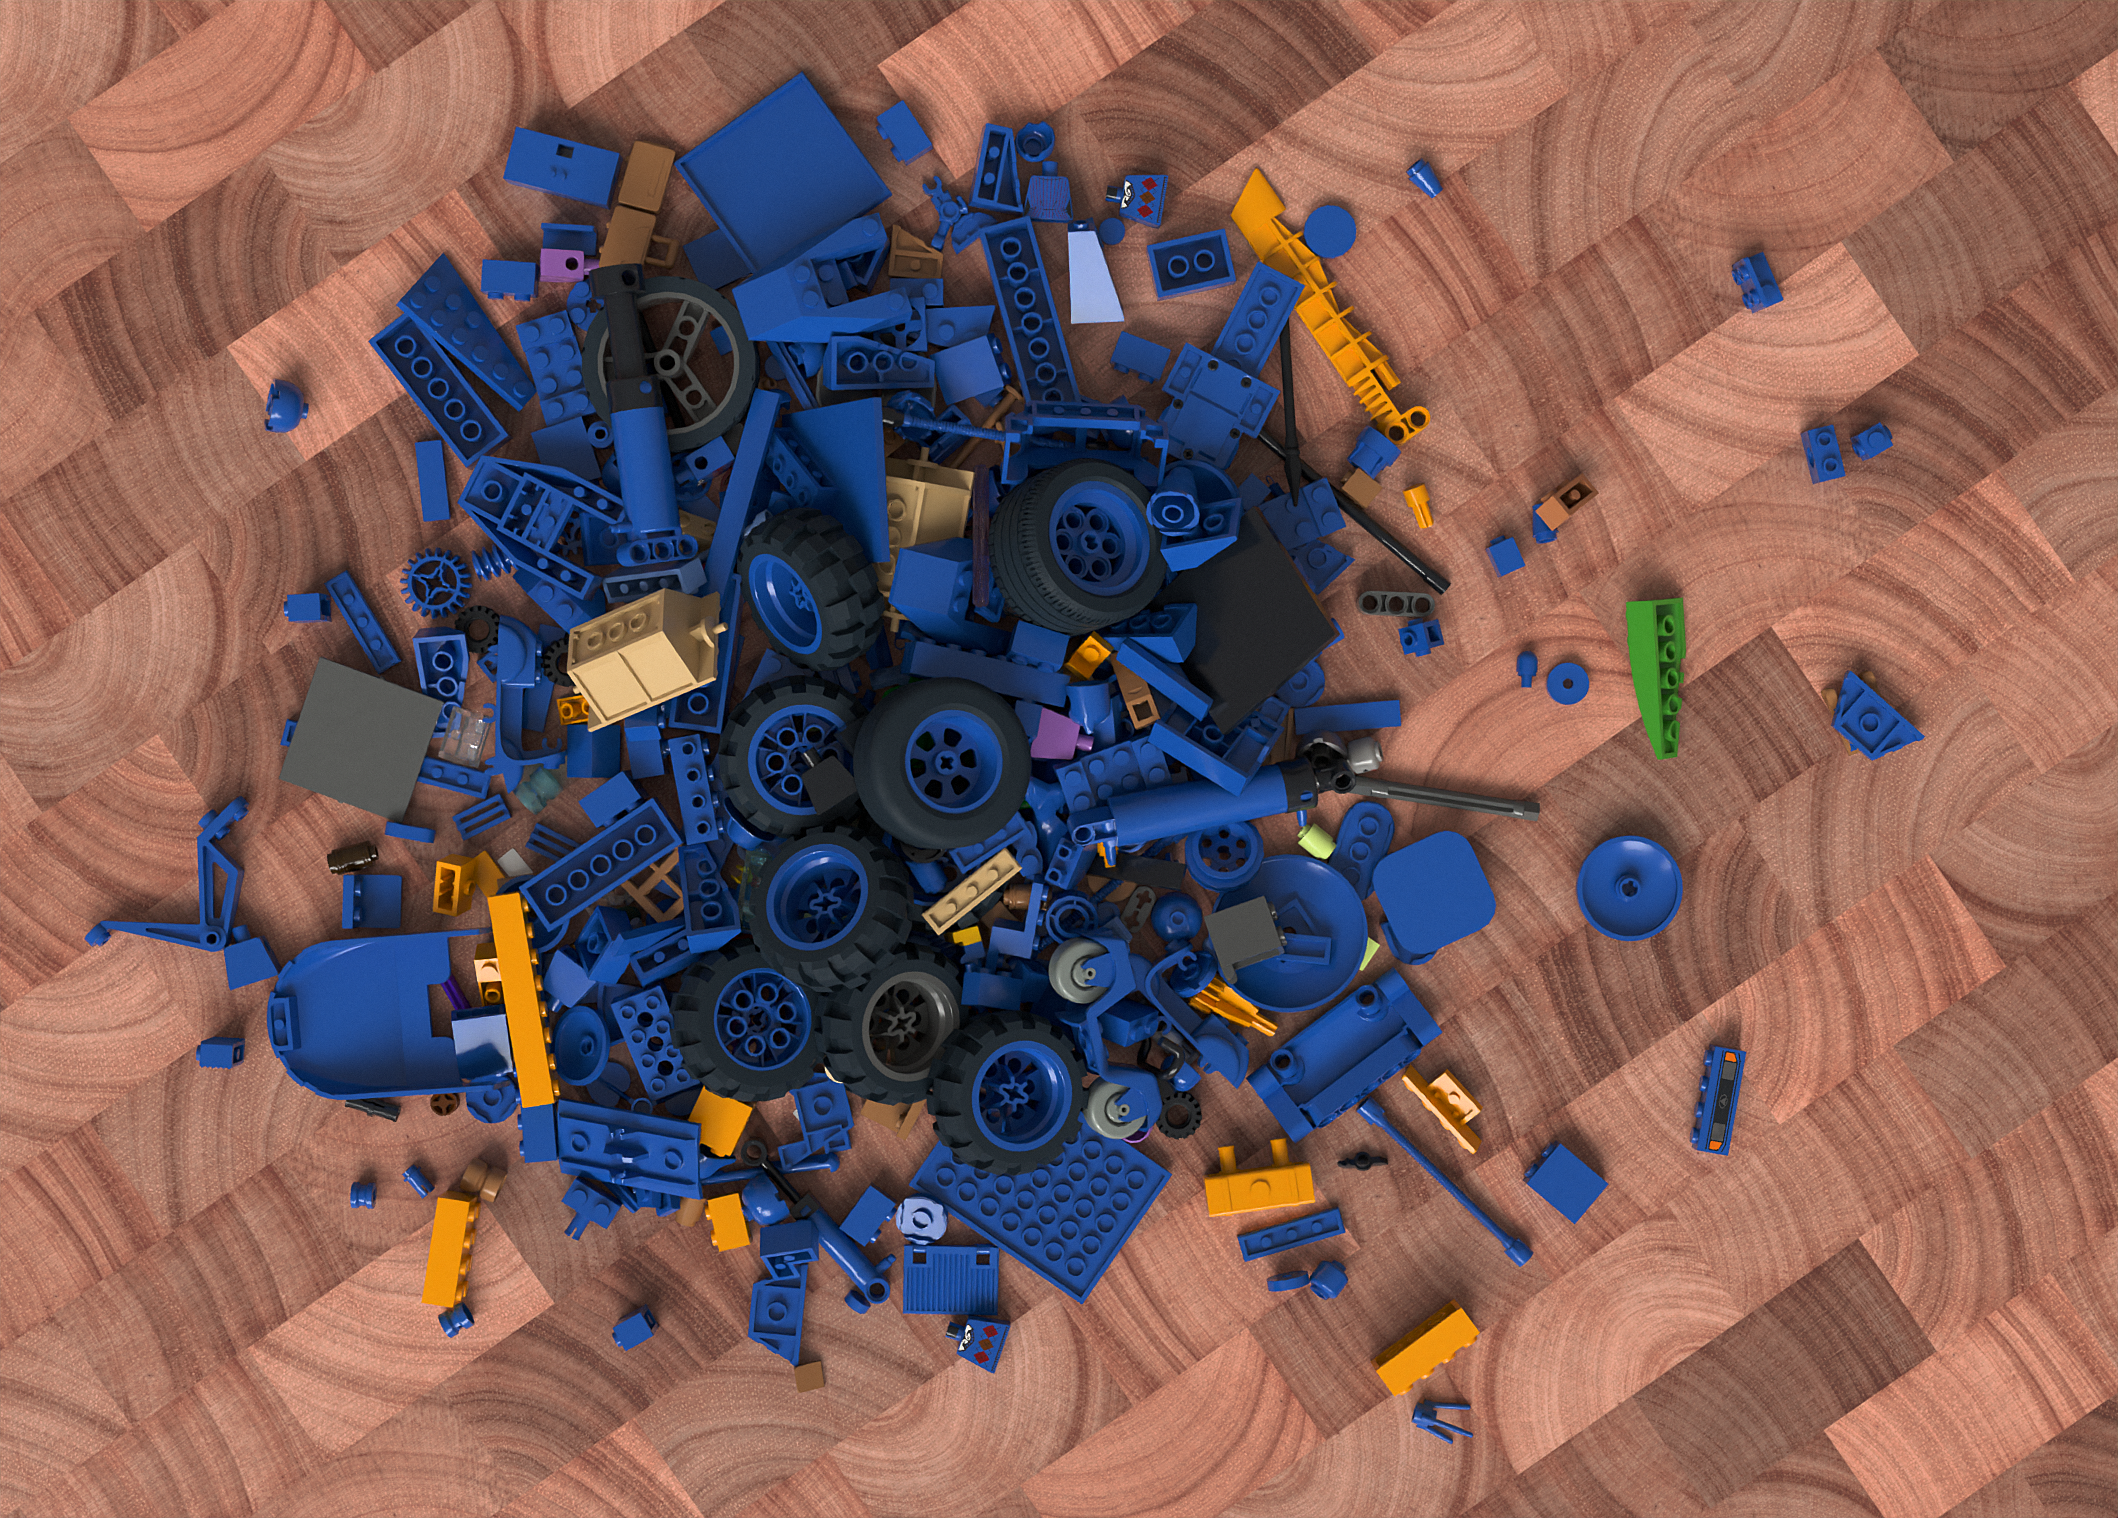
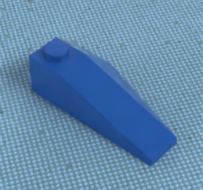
(1164, 634)
(709, 907)

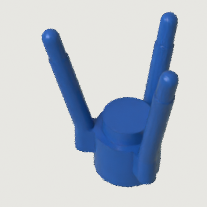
(1425, 1417)

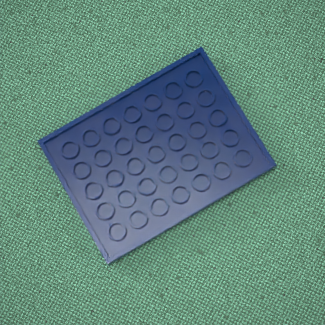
(1062, 1216)

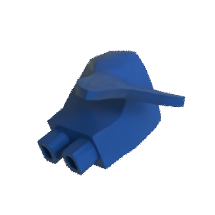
(1062, 858)

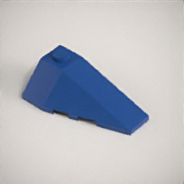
(866, 364)
(442, 668)

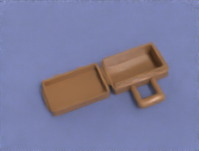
(642, 193)

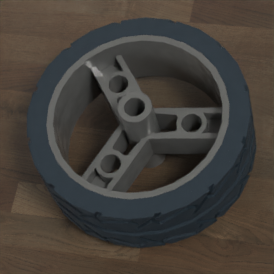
(698, 304)

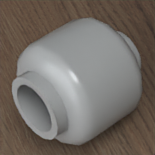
(1364, 754)

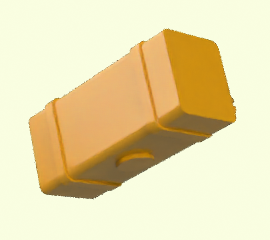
(1258, 1188)

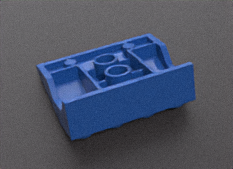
(1222, 758)

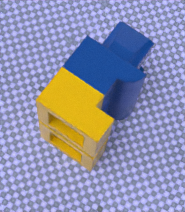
(967, 945)

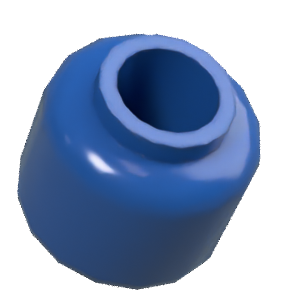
(1328, 1279)

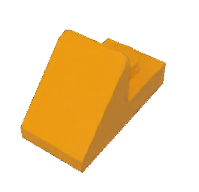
(1088, 656)

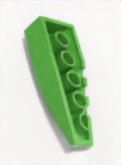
(1655, 655)

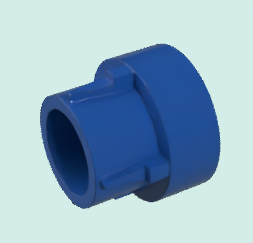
(1373, 452)

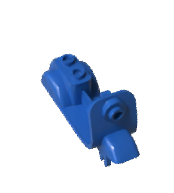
(516, 670)
(1209, 1036)

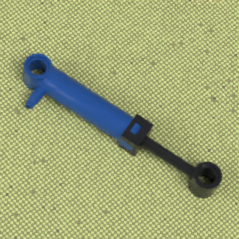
(831, 1237)

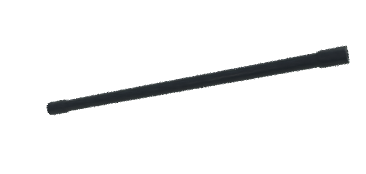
(1429, 575)

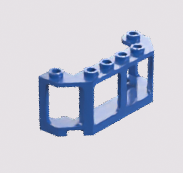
(1083, 416)

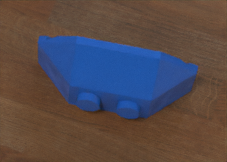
(559, 604)

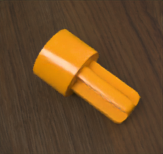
(1417, 497)

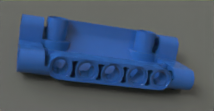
(1344, 1055)

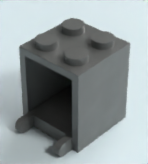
(1245, 935)

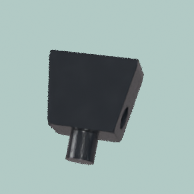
(826, 780)

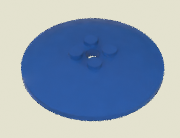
(1312, 902)

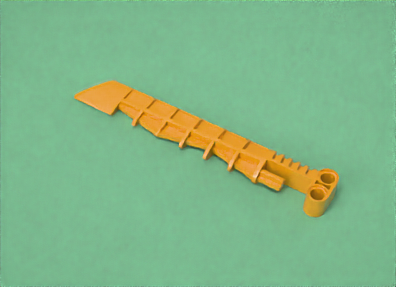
(1342, 343)

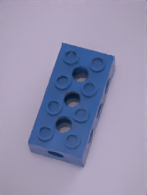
(638, 1032)

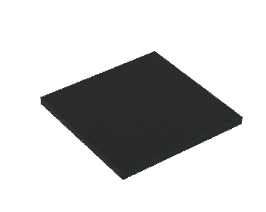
(1252, 621)

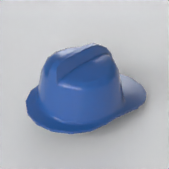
(743, 831)

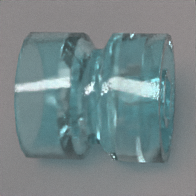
(538, 790)

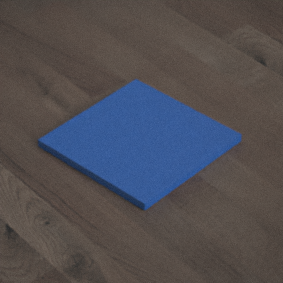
(782, 174)
(850, 448)

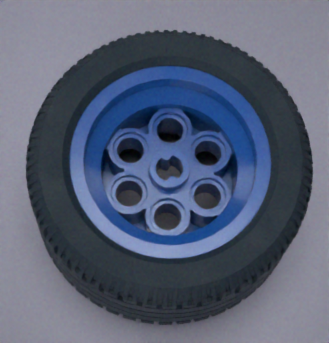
(1104, 532)

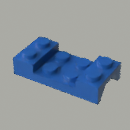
(556, 367)
(1314, 516)
(1111, 772)

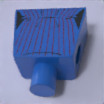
(1049, 197)

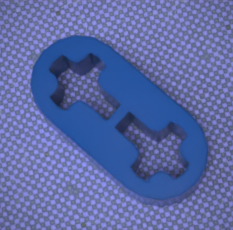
(410, 832)

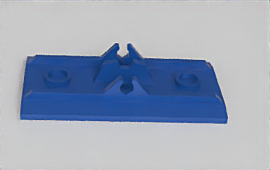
(629, 1148)

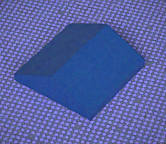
(593, 753)

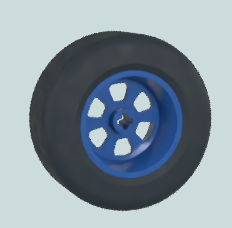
(994, 783)

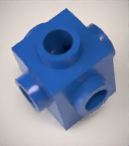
(1420, 636)

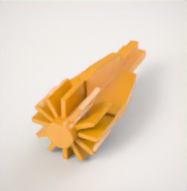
(1224, 1001)

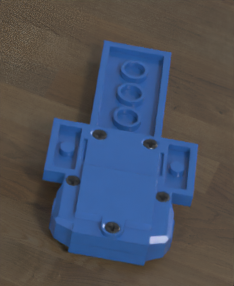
(1220, 391)

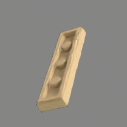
(972, 891)

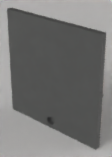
(361, 739)

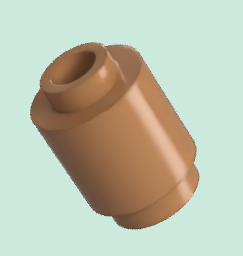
(690, 1210)

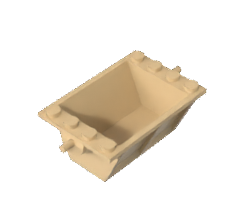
(922, 507)
(644, 653)

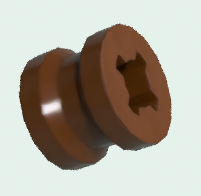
(440, 1103)

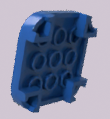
(1433, 892)

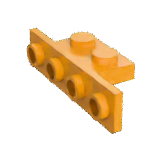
(1449, 1102)

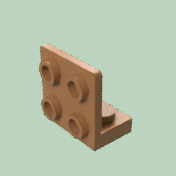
(897, 1118)

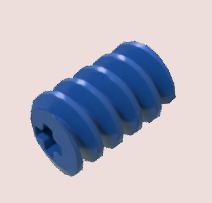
(492, 563)

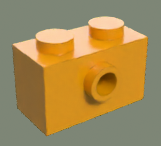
(454, 885)

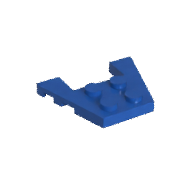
(822, 1115)

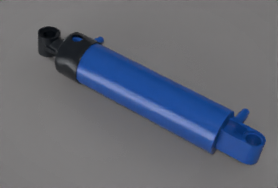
(1203, 804)

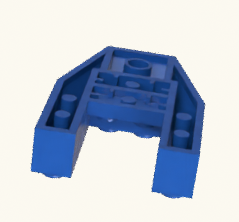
(804, 296)
(526, 511)
(934, 593)

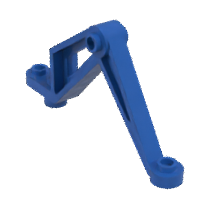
(203, 934)

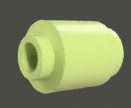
(1316, 841)

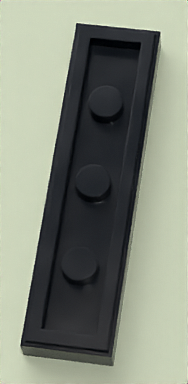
(1141, 871)

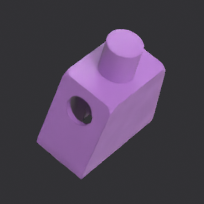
(554, 267)
(1058, 737)

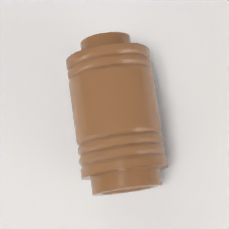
(1018, 897)

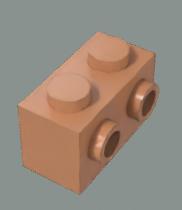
(1567, 501)

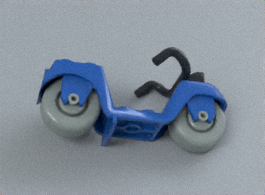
(1094, 976)

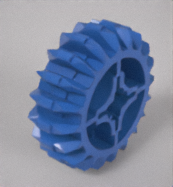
(431, 595)

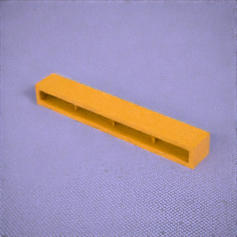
(523, 999)

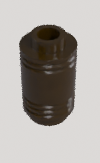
(352, 858)

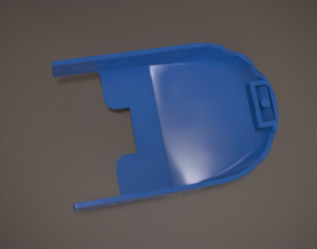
(359, 1020)

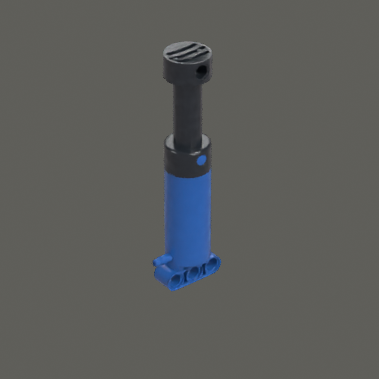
(638, 428)

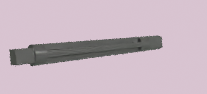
(1446, 798)

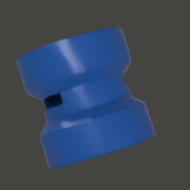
(456, 1319)

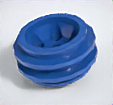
(1224, 875)

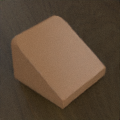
(809, 1376)

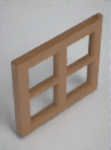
(660, 872)

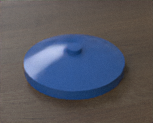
(1629, 888)

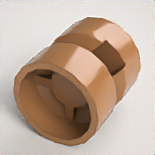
(485, 1180)

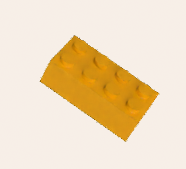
(450, 1248)
(1424, 1348)

